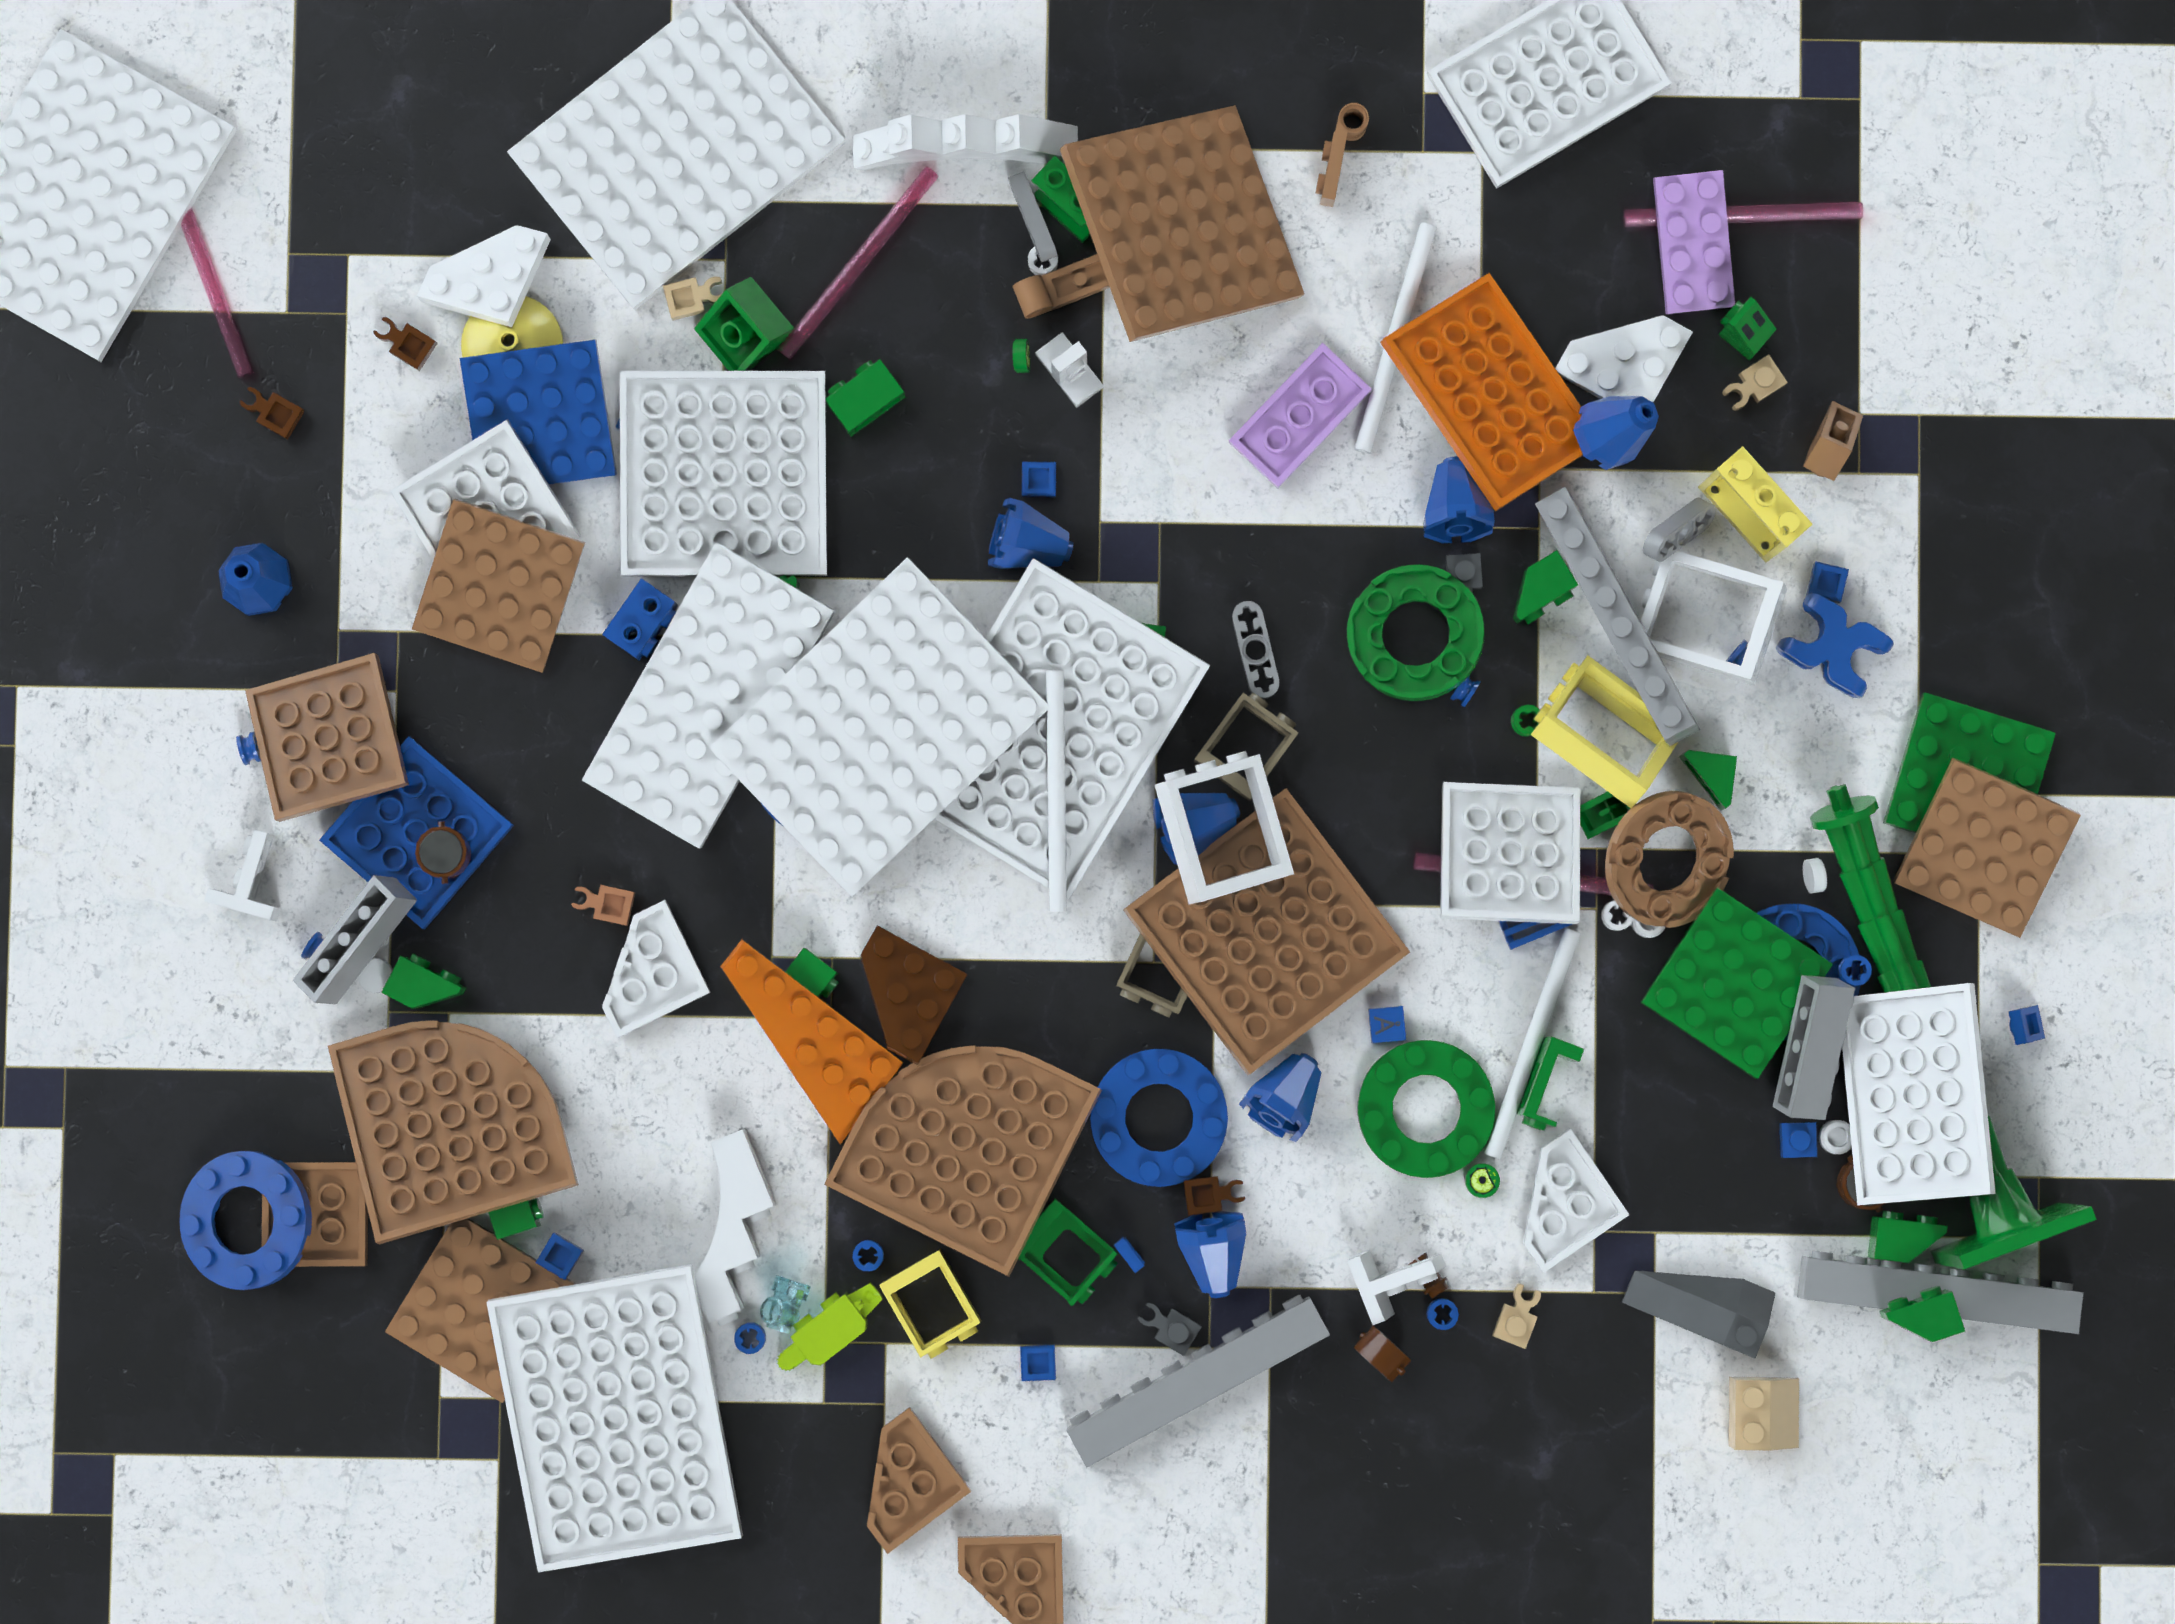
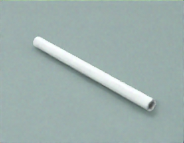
(1400, 318)
(1056, 790)
(1532, 1043)

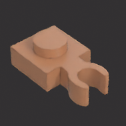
(610, 904)

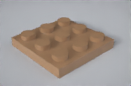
(337, 1211)

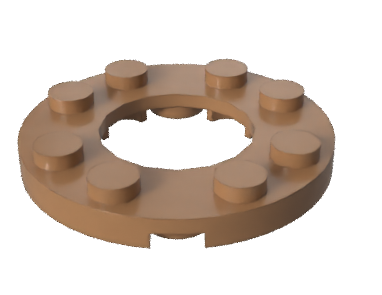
(1625, 854)

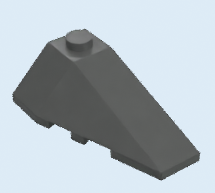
(1714, 1307)

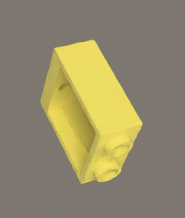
(938, 1344)

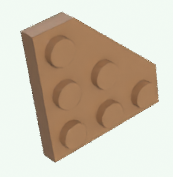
(910, 1482)
(1016, 1575)

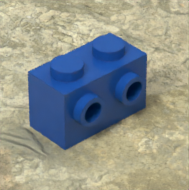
(635, 617)

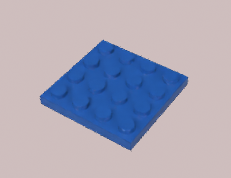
(552, 403)
(382, 830)

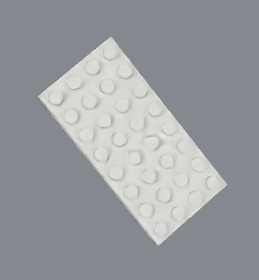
(711, 666)

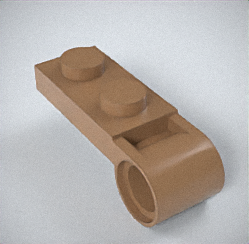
(1334, 151)
(1061, 287)

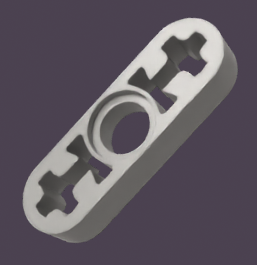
(1032, 216)
(1679, 529)
(1241, 627)

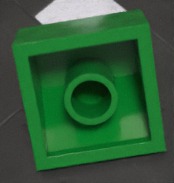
(743, 326)

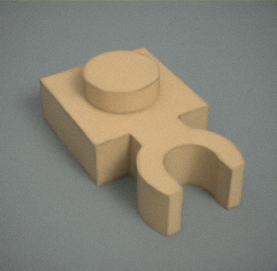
(687, 298)
(1758, 380)
(1516, 1322)

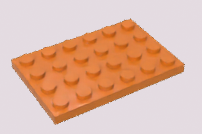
(1489, 390)

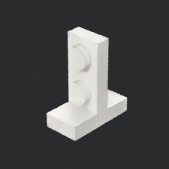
(1069, 368)
(248, 880)
(1376, 1288)

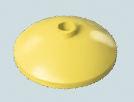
(532, 328)

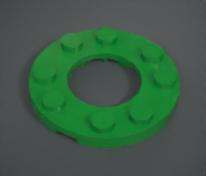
(1400, 587)
(1377, 1117)

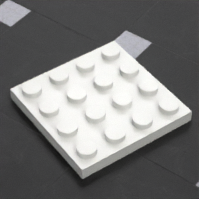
(488, 473)
(1510, 853)

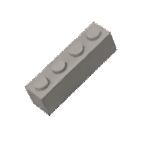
(354, 940)
(1813, 1047)

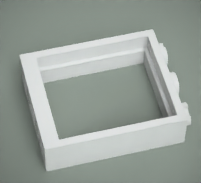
(1762, 630)
(1182, 839)

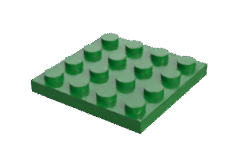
(1971, 735)
(1734, 982)

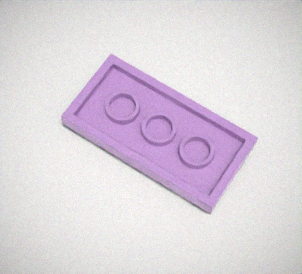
(1694, 242)
(1300, 415)

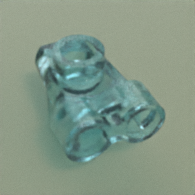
(783, 1308)

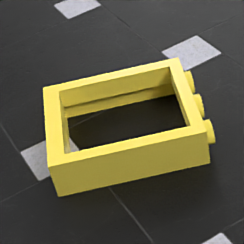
(1755, 504)
(1585, 756)

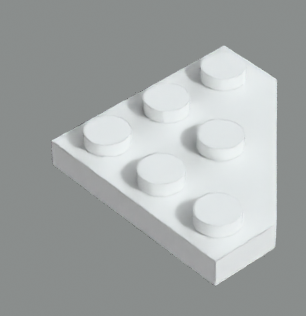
(488, 277)
(1625, 359)
(652, 972)
(1568, 1202)

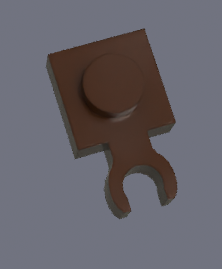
(409, 344)
(276, 413)
(1205, 1194)

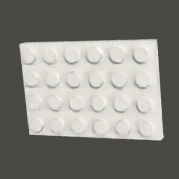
(1547, 82)
(1917, 1096)

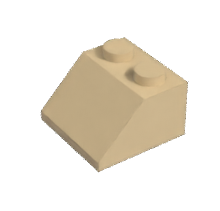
(1763, 1413)

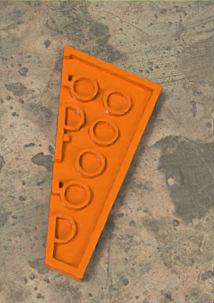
(821, 1048)

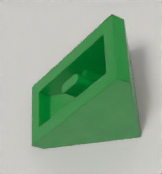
(1713, 773)
(1601, 814)

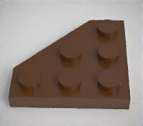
(908, 991)

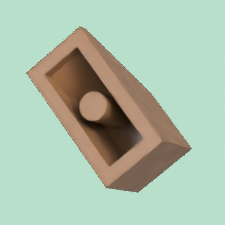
(1833, 441)

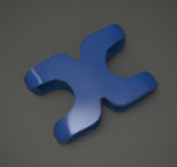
(1834, 645)

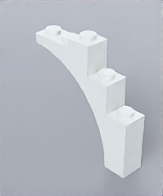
(961, 137)
(743, 1195)

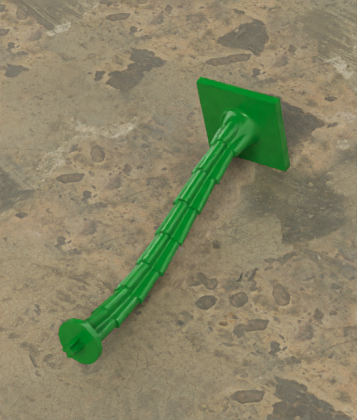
(2001, 1219)

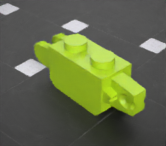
(830, 1330)

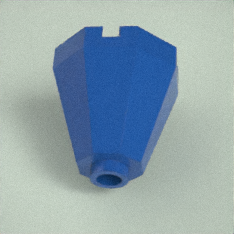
(1615, 429)
(1456, 506)
(1025, 536)
(255, 579)
(1207, 815)
(1285, 1097)
(1213, 1249)

